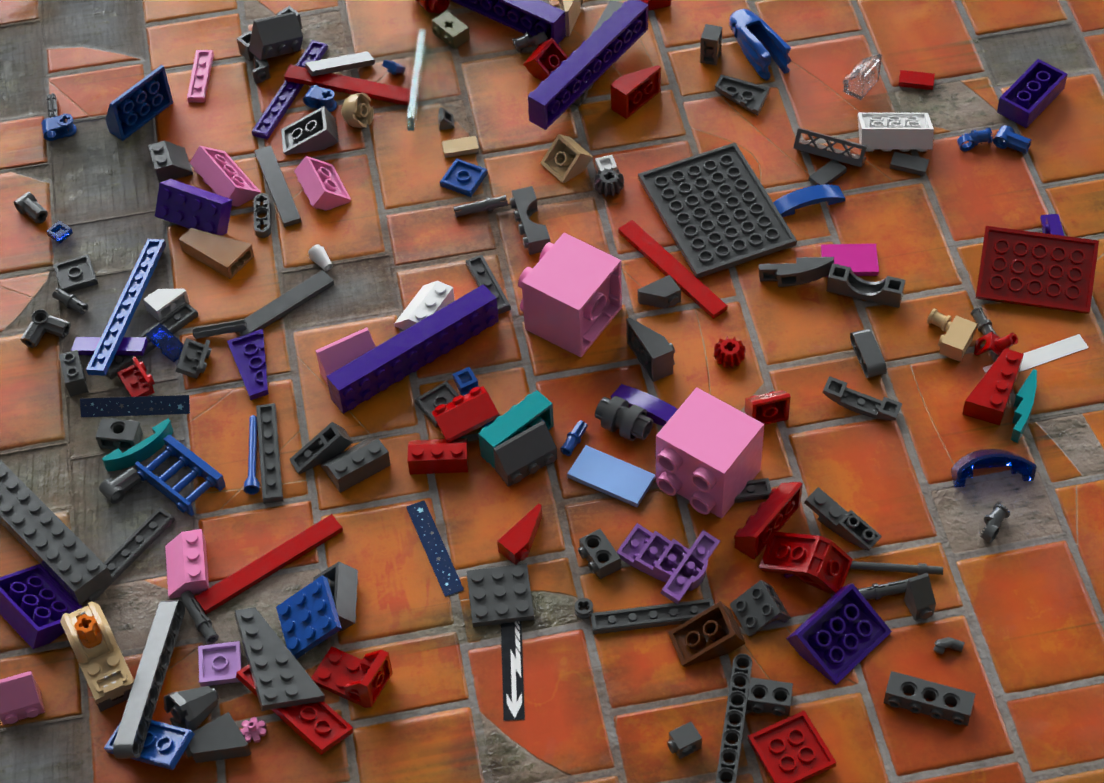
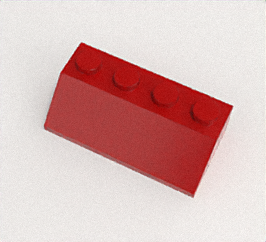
(769, 518)

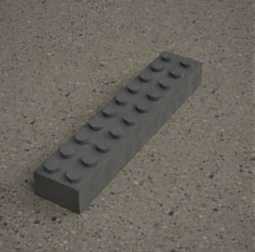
(49, 539)

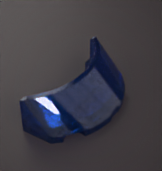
(991, 458)

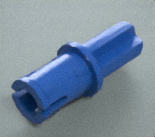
(573, 438)

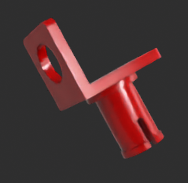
(995, 343)

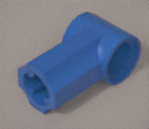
(1008, 138)

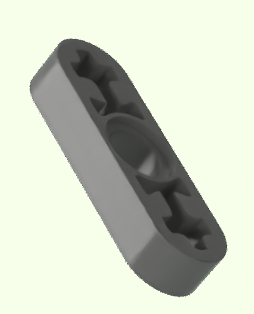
(265, 220)

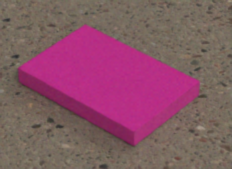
(860, 257)

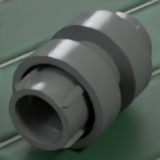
(616, 415)

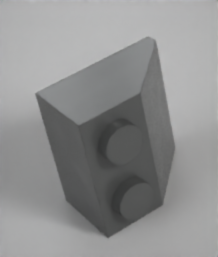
(169, 161)

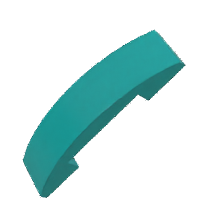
(117, 460)

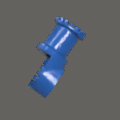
(974, 138)

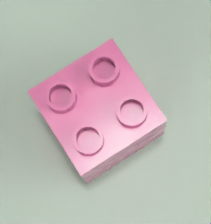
(571, 293)
(708, 453)

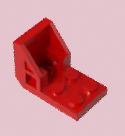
(808, 557)
(354, 678)

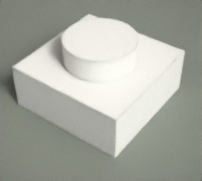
(605, 162)

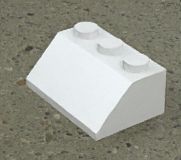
(425, 303)

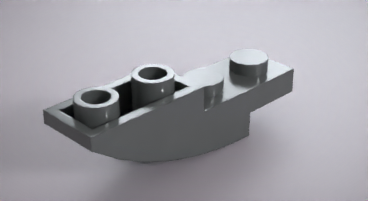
(791, 274)
(843, 523)

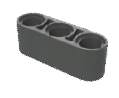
(868, 353)

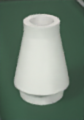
(320, 257)

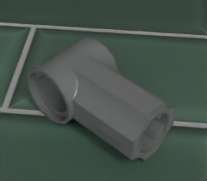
(28, 205)
(115, 488)

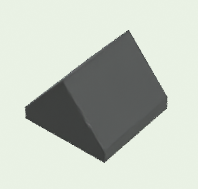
(445, 119)

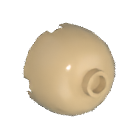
(357, 110)

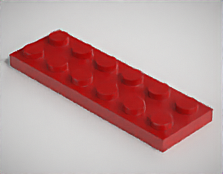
(313, 721)

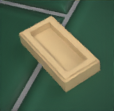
(460, 146)

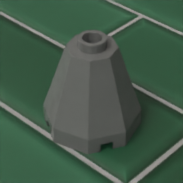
(190, 706)

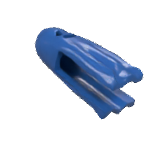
(759, 42)

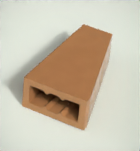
(217, 251)

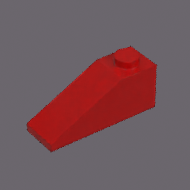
(517, 542)

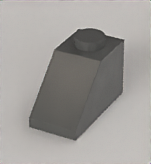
(660, 293)
(920, 597)

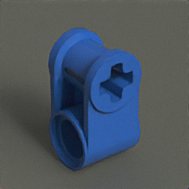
(319, 97)
(56, 127)

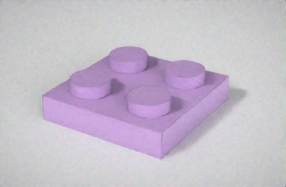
(219, 663)

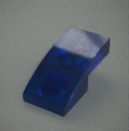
(166, 341)

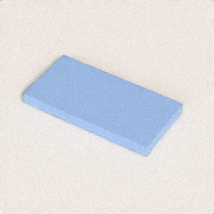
(611, 476)

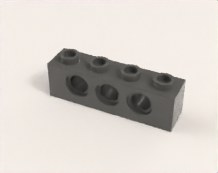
(922, 689)

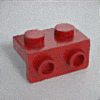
(136, 380)

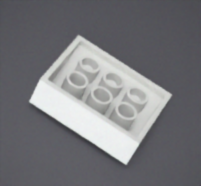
(895, 131)

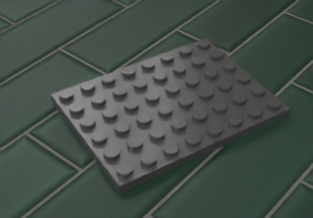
(716, 210)

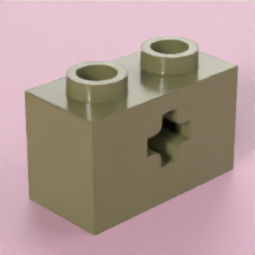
(450, 30)

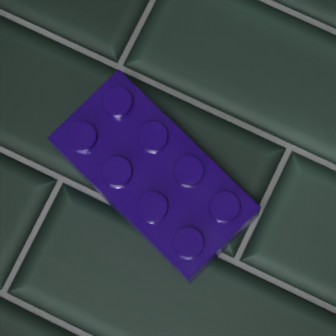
(1032, 93)
(193, 207)

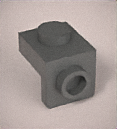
(261, 72)

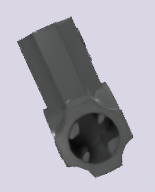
(49, 324)

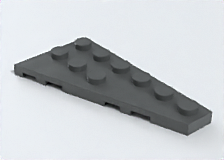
(274, 669)

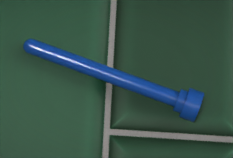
(251, 484)

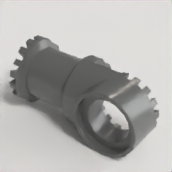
(526, 40)
(993, 522)

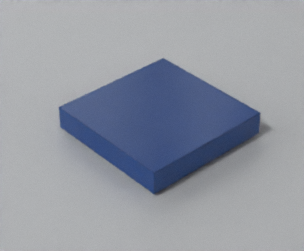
(463, 177)

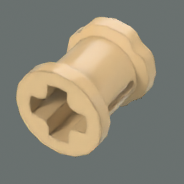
(938, 319)

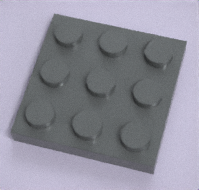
(500, 595)

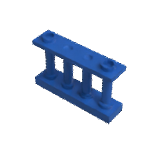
(185, 458)

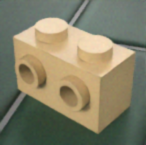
(957, 338)

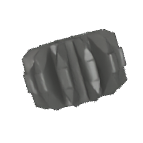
(608, 182)

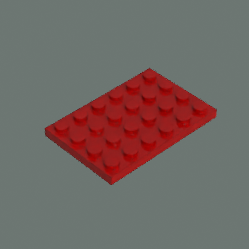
(1037, 269)

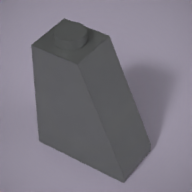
(218, 741)

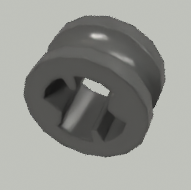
(583, 602)

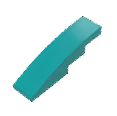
(1024, 403)

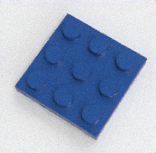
(308, 617)

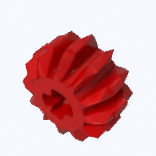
(729, 352)

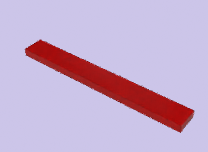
(349, 85)
(670, 266)
(268, 564)

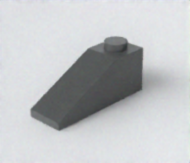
(322, 447)

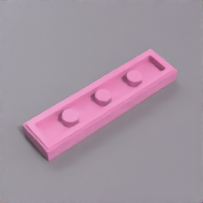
(200, 76)

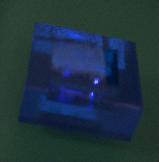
(59, 232)

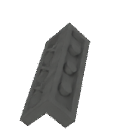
(829, 151)

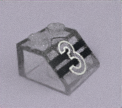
(863, 77)

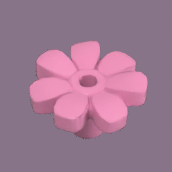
(253, 729)

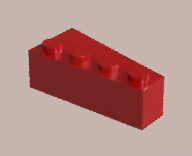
(994, 390)

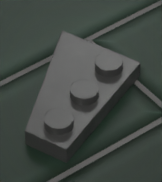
(744, 93)

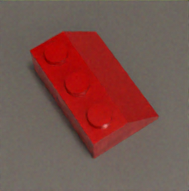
(465, 413)
(438, 456)

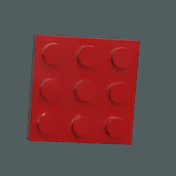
(792, 750)

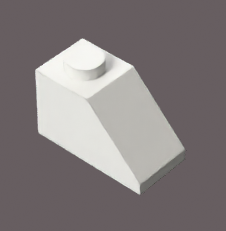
(165, 301)

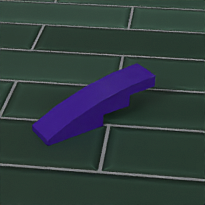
(656, 408)

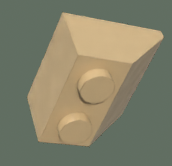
(566, 158)

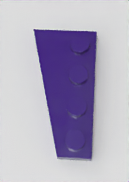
(251, 362)

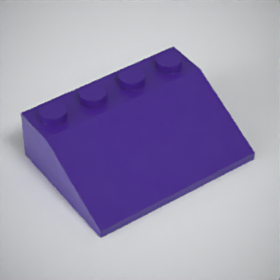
(35, 605)
(839, 634)

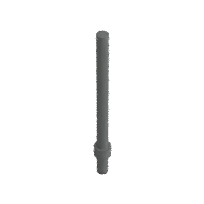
(921, 568)

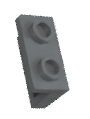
(193, 357)

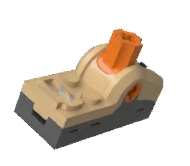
(98, 655)

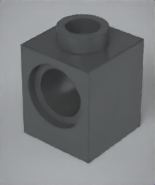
(684, 740)

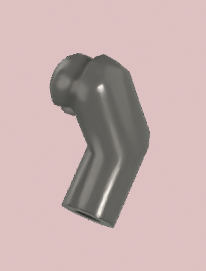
(948, 642)

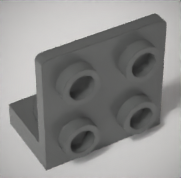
(758, 608)

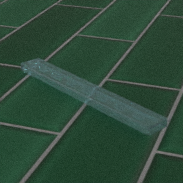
(416, 80)

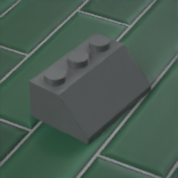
(275, 36)
(525, 454)
(357, 463)
(343, 586)

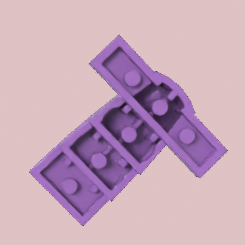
(668, 559)

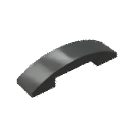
(859, 402)

